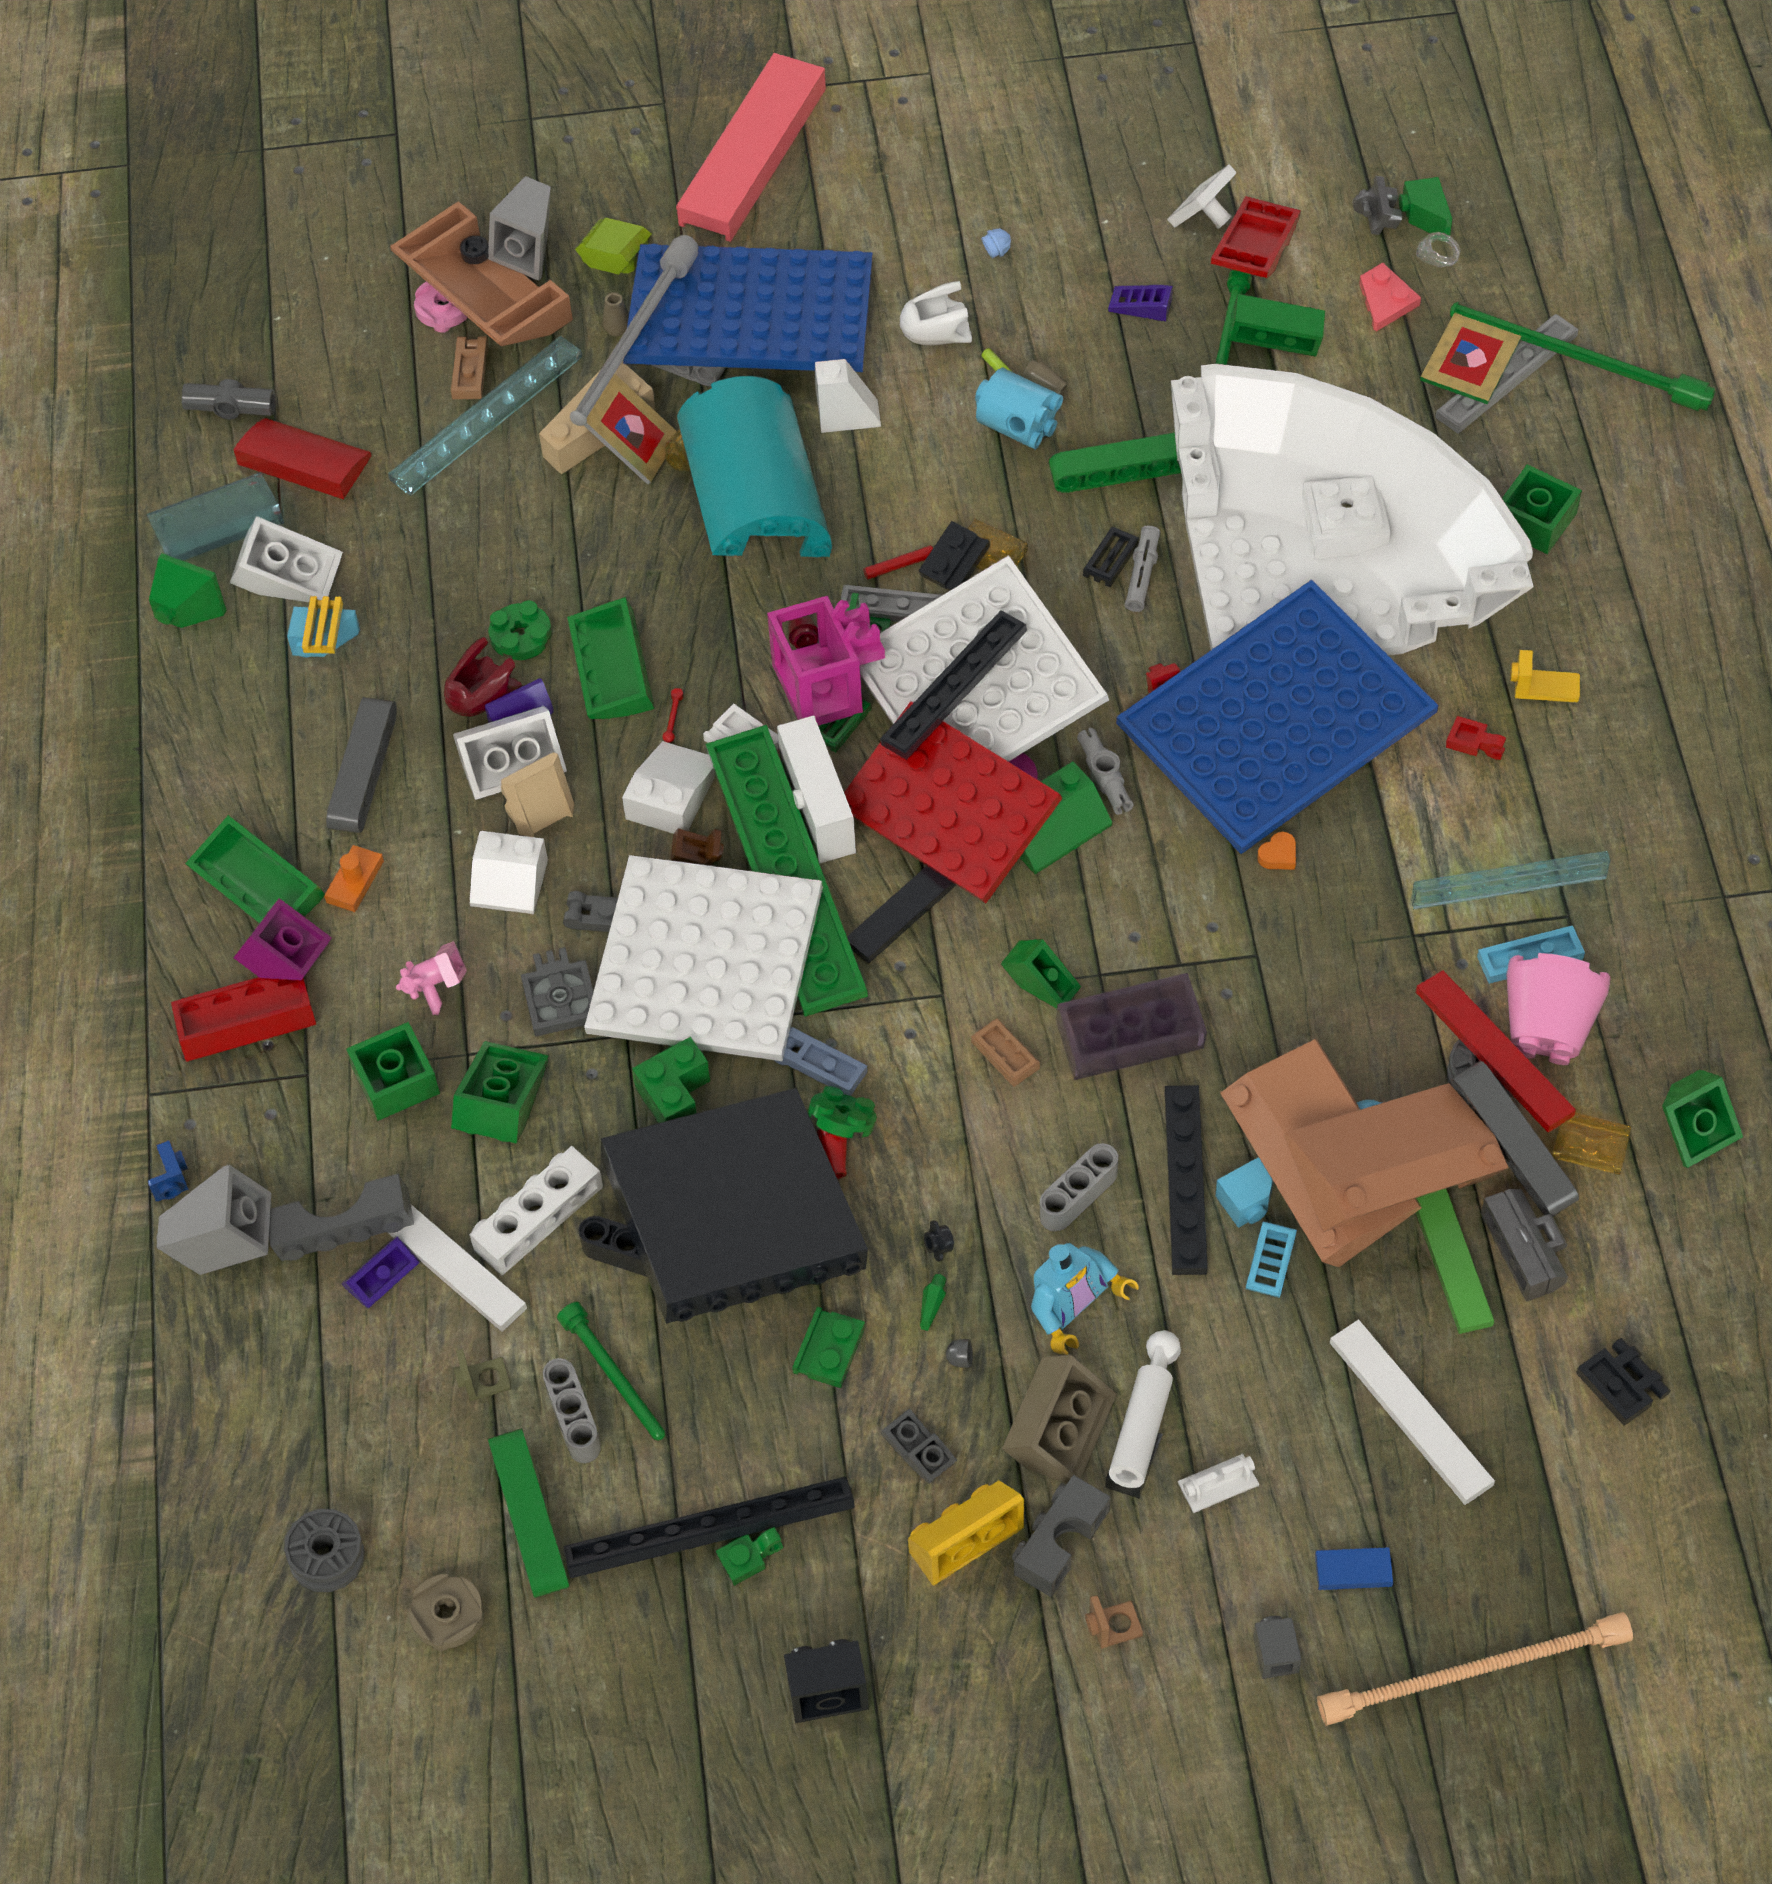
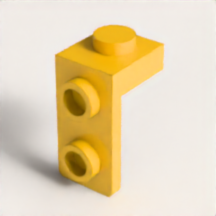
(1543, 684)

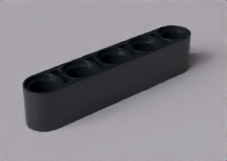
(608, 1248)

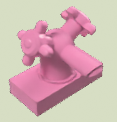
(444, 966)

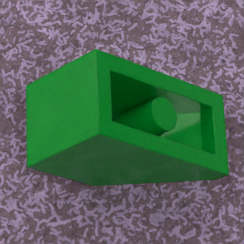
(1426, 205)
(1040, 972)

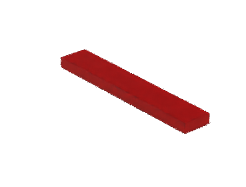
(1496, 1051)

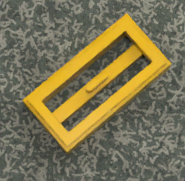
(324, 605)

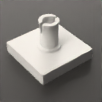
(1204, 198)

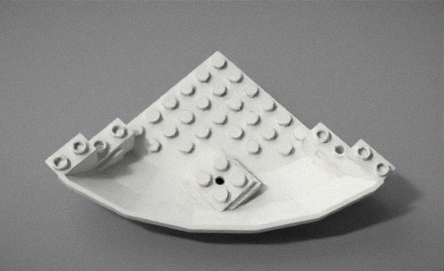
(1263, 511)

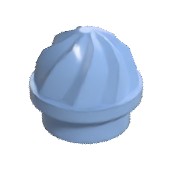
(996, 242)

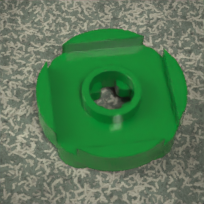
(517, 616)
(842, 1113)

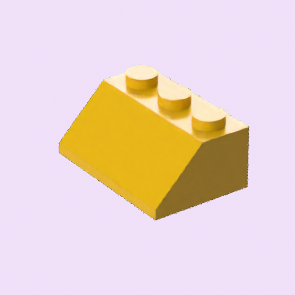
(967, 1530)

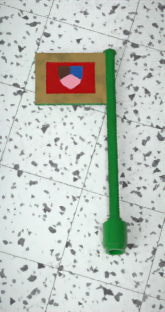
(1480, 346)

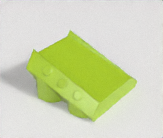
(613, 246)

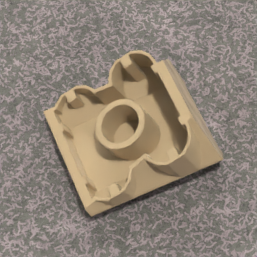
(537, 795)

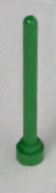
(1237, 283)
(574, 1319)

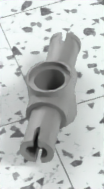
(1107, 782)

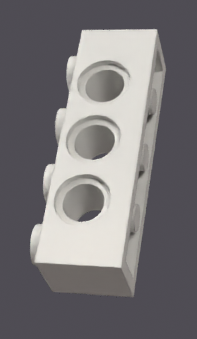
(532, 1227)

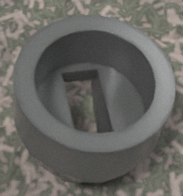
(960, 1353)

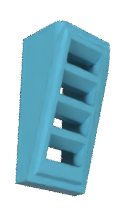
(1277, 1233)

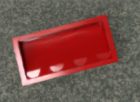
(301, 457)
(240, 1015)

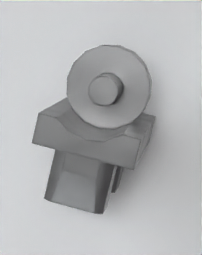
(1378, 206)

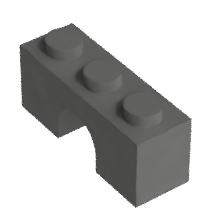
(1075, 1509)

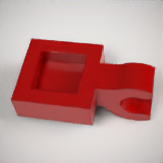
(1472, 736)

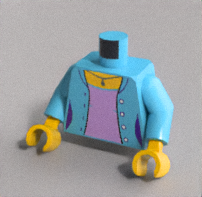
(1068, 1285)

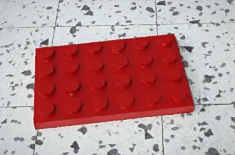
(953, 807)

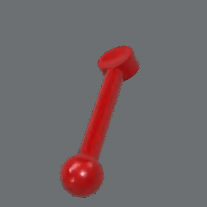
(676, 695)

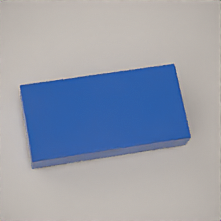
(1353, 1568)

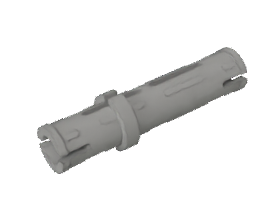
(1148, 541)

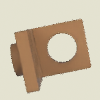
(1099, 1618)

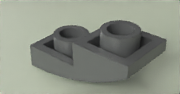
(917, 1447)

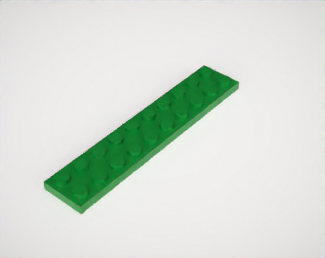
(780, 845)

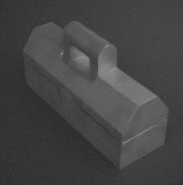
(1522, 1245)

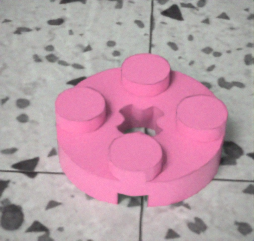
(435, 315)

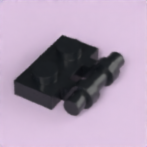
(1616, 1387)

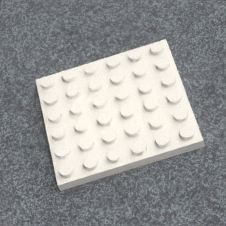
(1022, 698)
(704, 957)

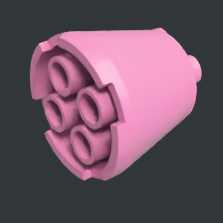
(1553, 1004)

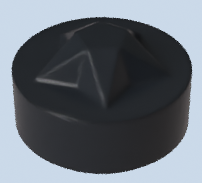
(474, 249)

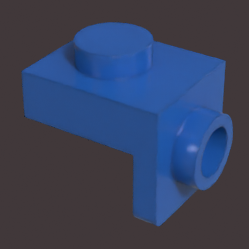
(173, 1182)

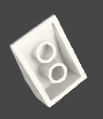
(284, 563)
(668, 788)

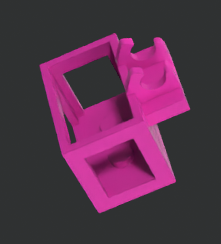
(825, 676)

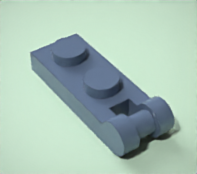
(823, 1062)

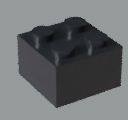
(826, 1680)

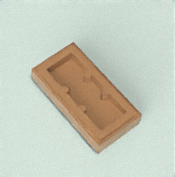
(1005, 1052)

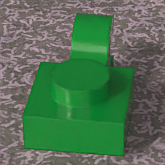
(744, 1558)

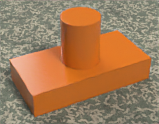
(353, 878)

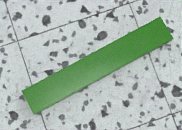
(1453, 1263)

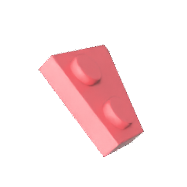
(1386, 296)

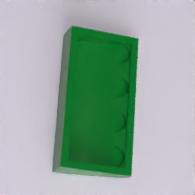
(610, 661)
(252, 872)

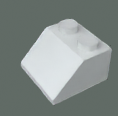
(507, 872)

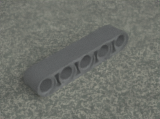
(361, 765)
(1517, 1140)

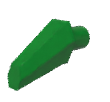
(932, 1298)

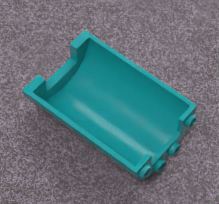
(751, 467)

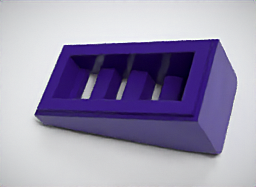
(1157, 307)

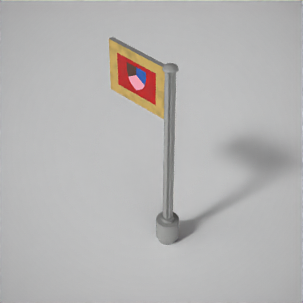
(611, 406)

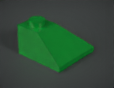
(184, 593)
(1700, 1116)

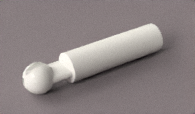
(1145, 1412)

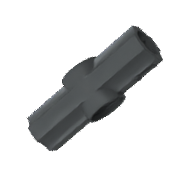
(228, 399)

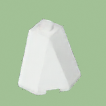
(843, 398)

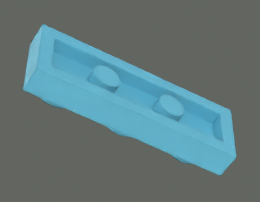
(1561, 942)

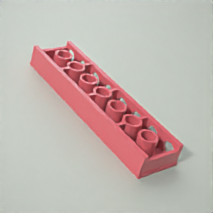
(752, 146)

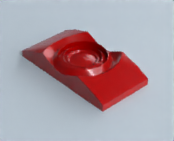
(1256, 237)

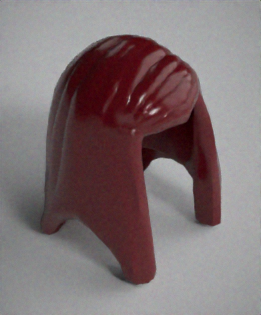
(477, 681)

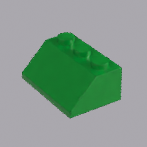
(1072, 822)

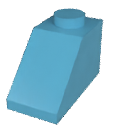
(348, 629)
(1245, 1192)

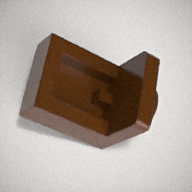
(696, 848)

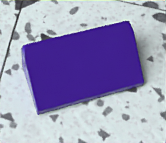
(519, 701)
(380, 1272)

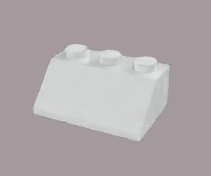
(504, 748)

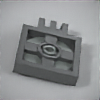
(557, 993)

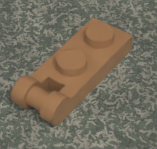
(469, 367)

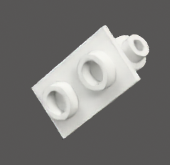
(1219, 1482)

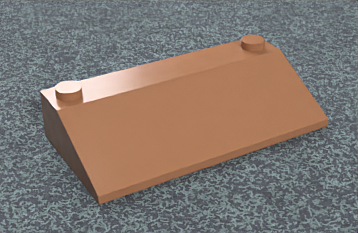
(488, 293)
(1294, 1094)
(1392, 1154)

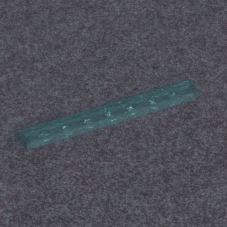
(485, 415)

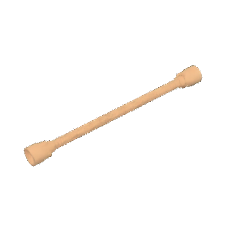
(1608, 1631)

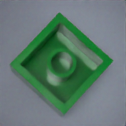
(1542, 506)
(393, 1071)

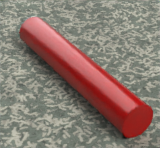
(897, 562)

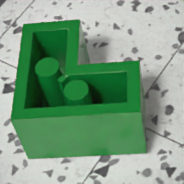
(669, 1078)

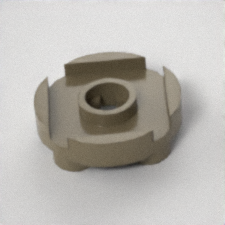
(444, 1632)

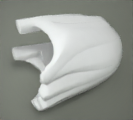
(936, 318)

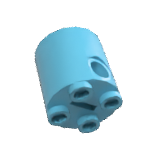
(1017, 407)

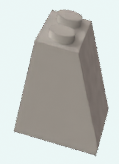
(521, 228)
(217, 1223)

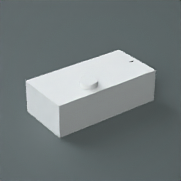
(816, 789)

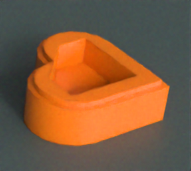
(1279, 852)

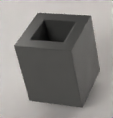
(1276, 1647)

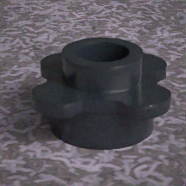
(938, 1240)

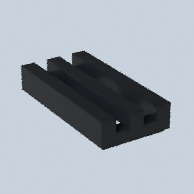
(1100, 574)

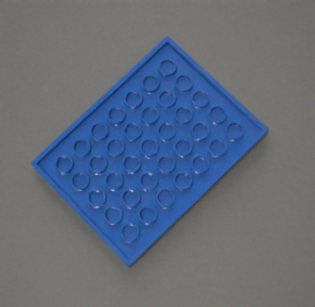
(755, 309)
(1276, 716)

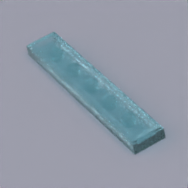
(1510, 880)

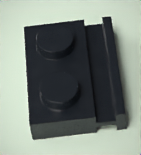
(954, 557)

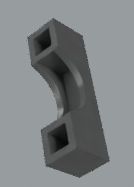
(380, 1209)

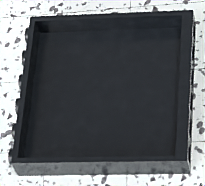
(732, 1205)

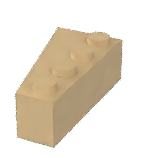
(569, 444)

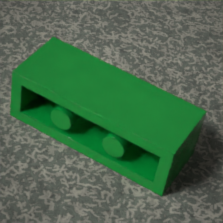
(1277, 325)

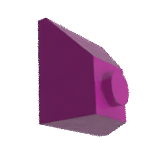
(282, 945)

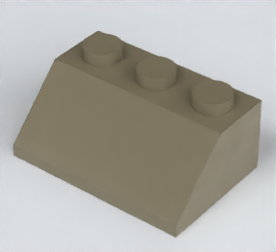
(1059, 1419)

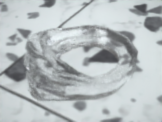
(1427, 255)

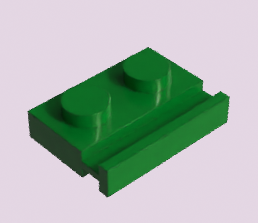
(829, 1347)

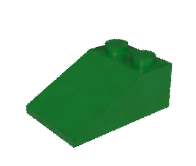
(498, 1092)

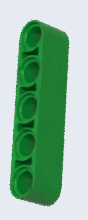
(1114, 463)
(528, 1513)

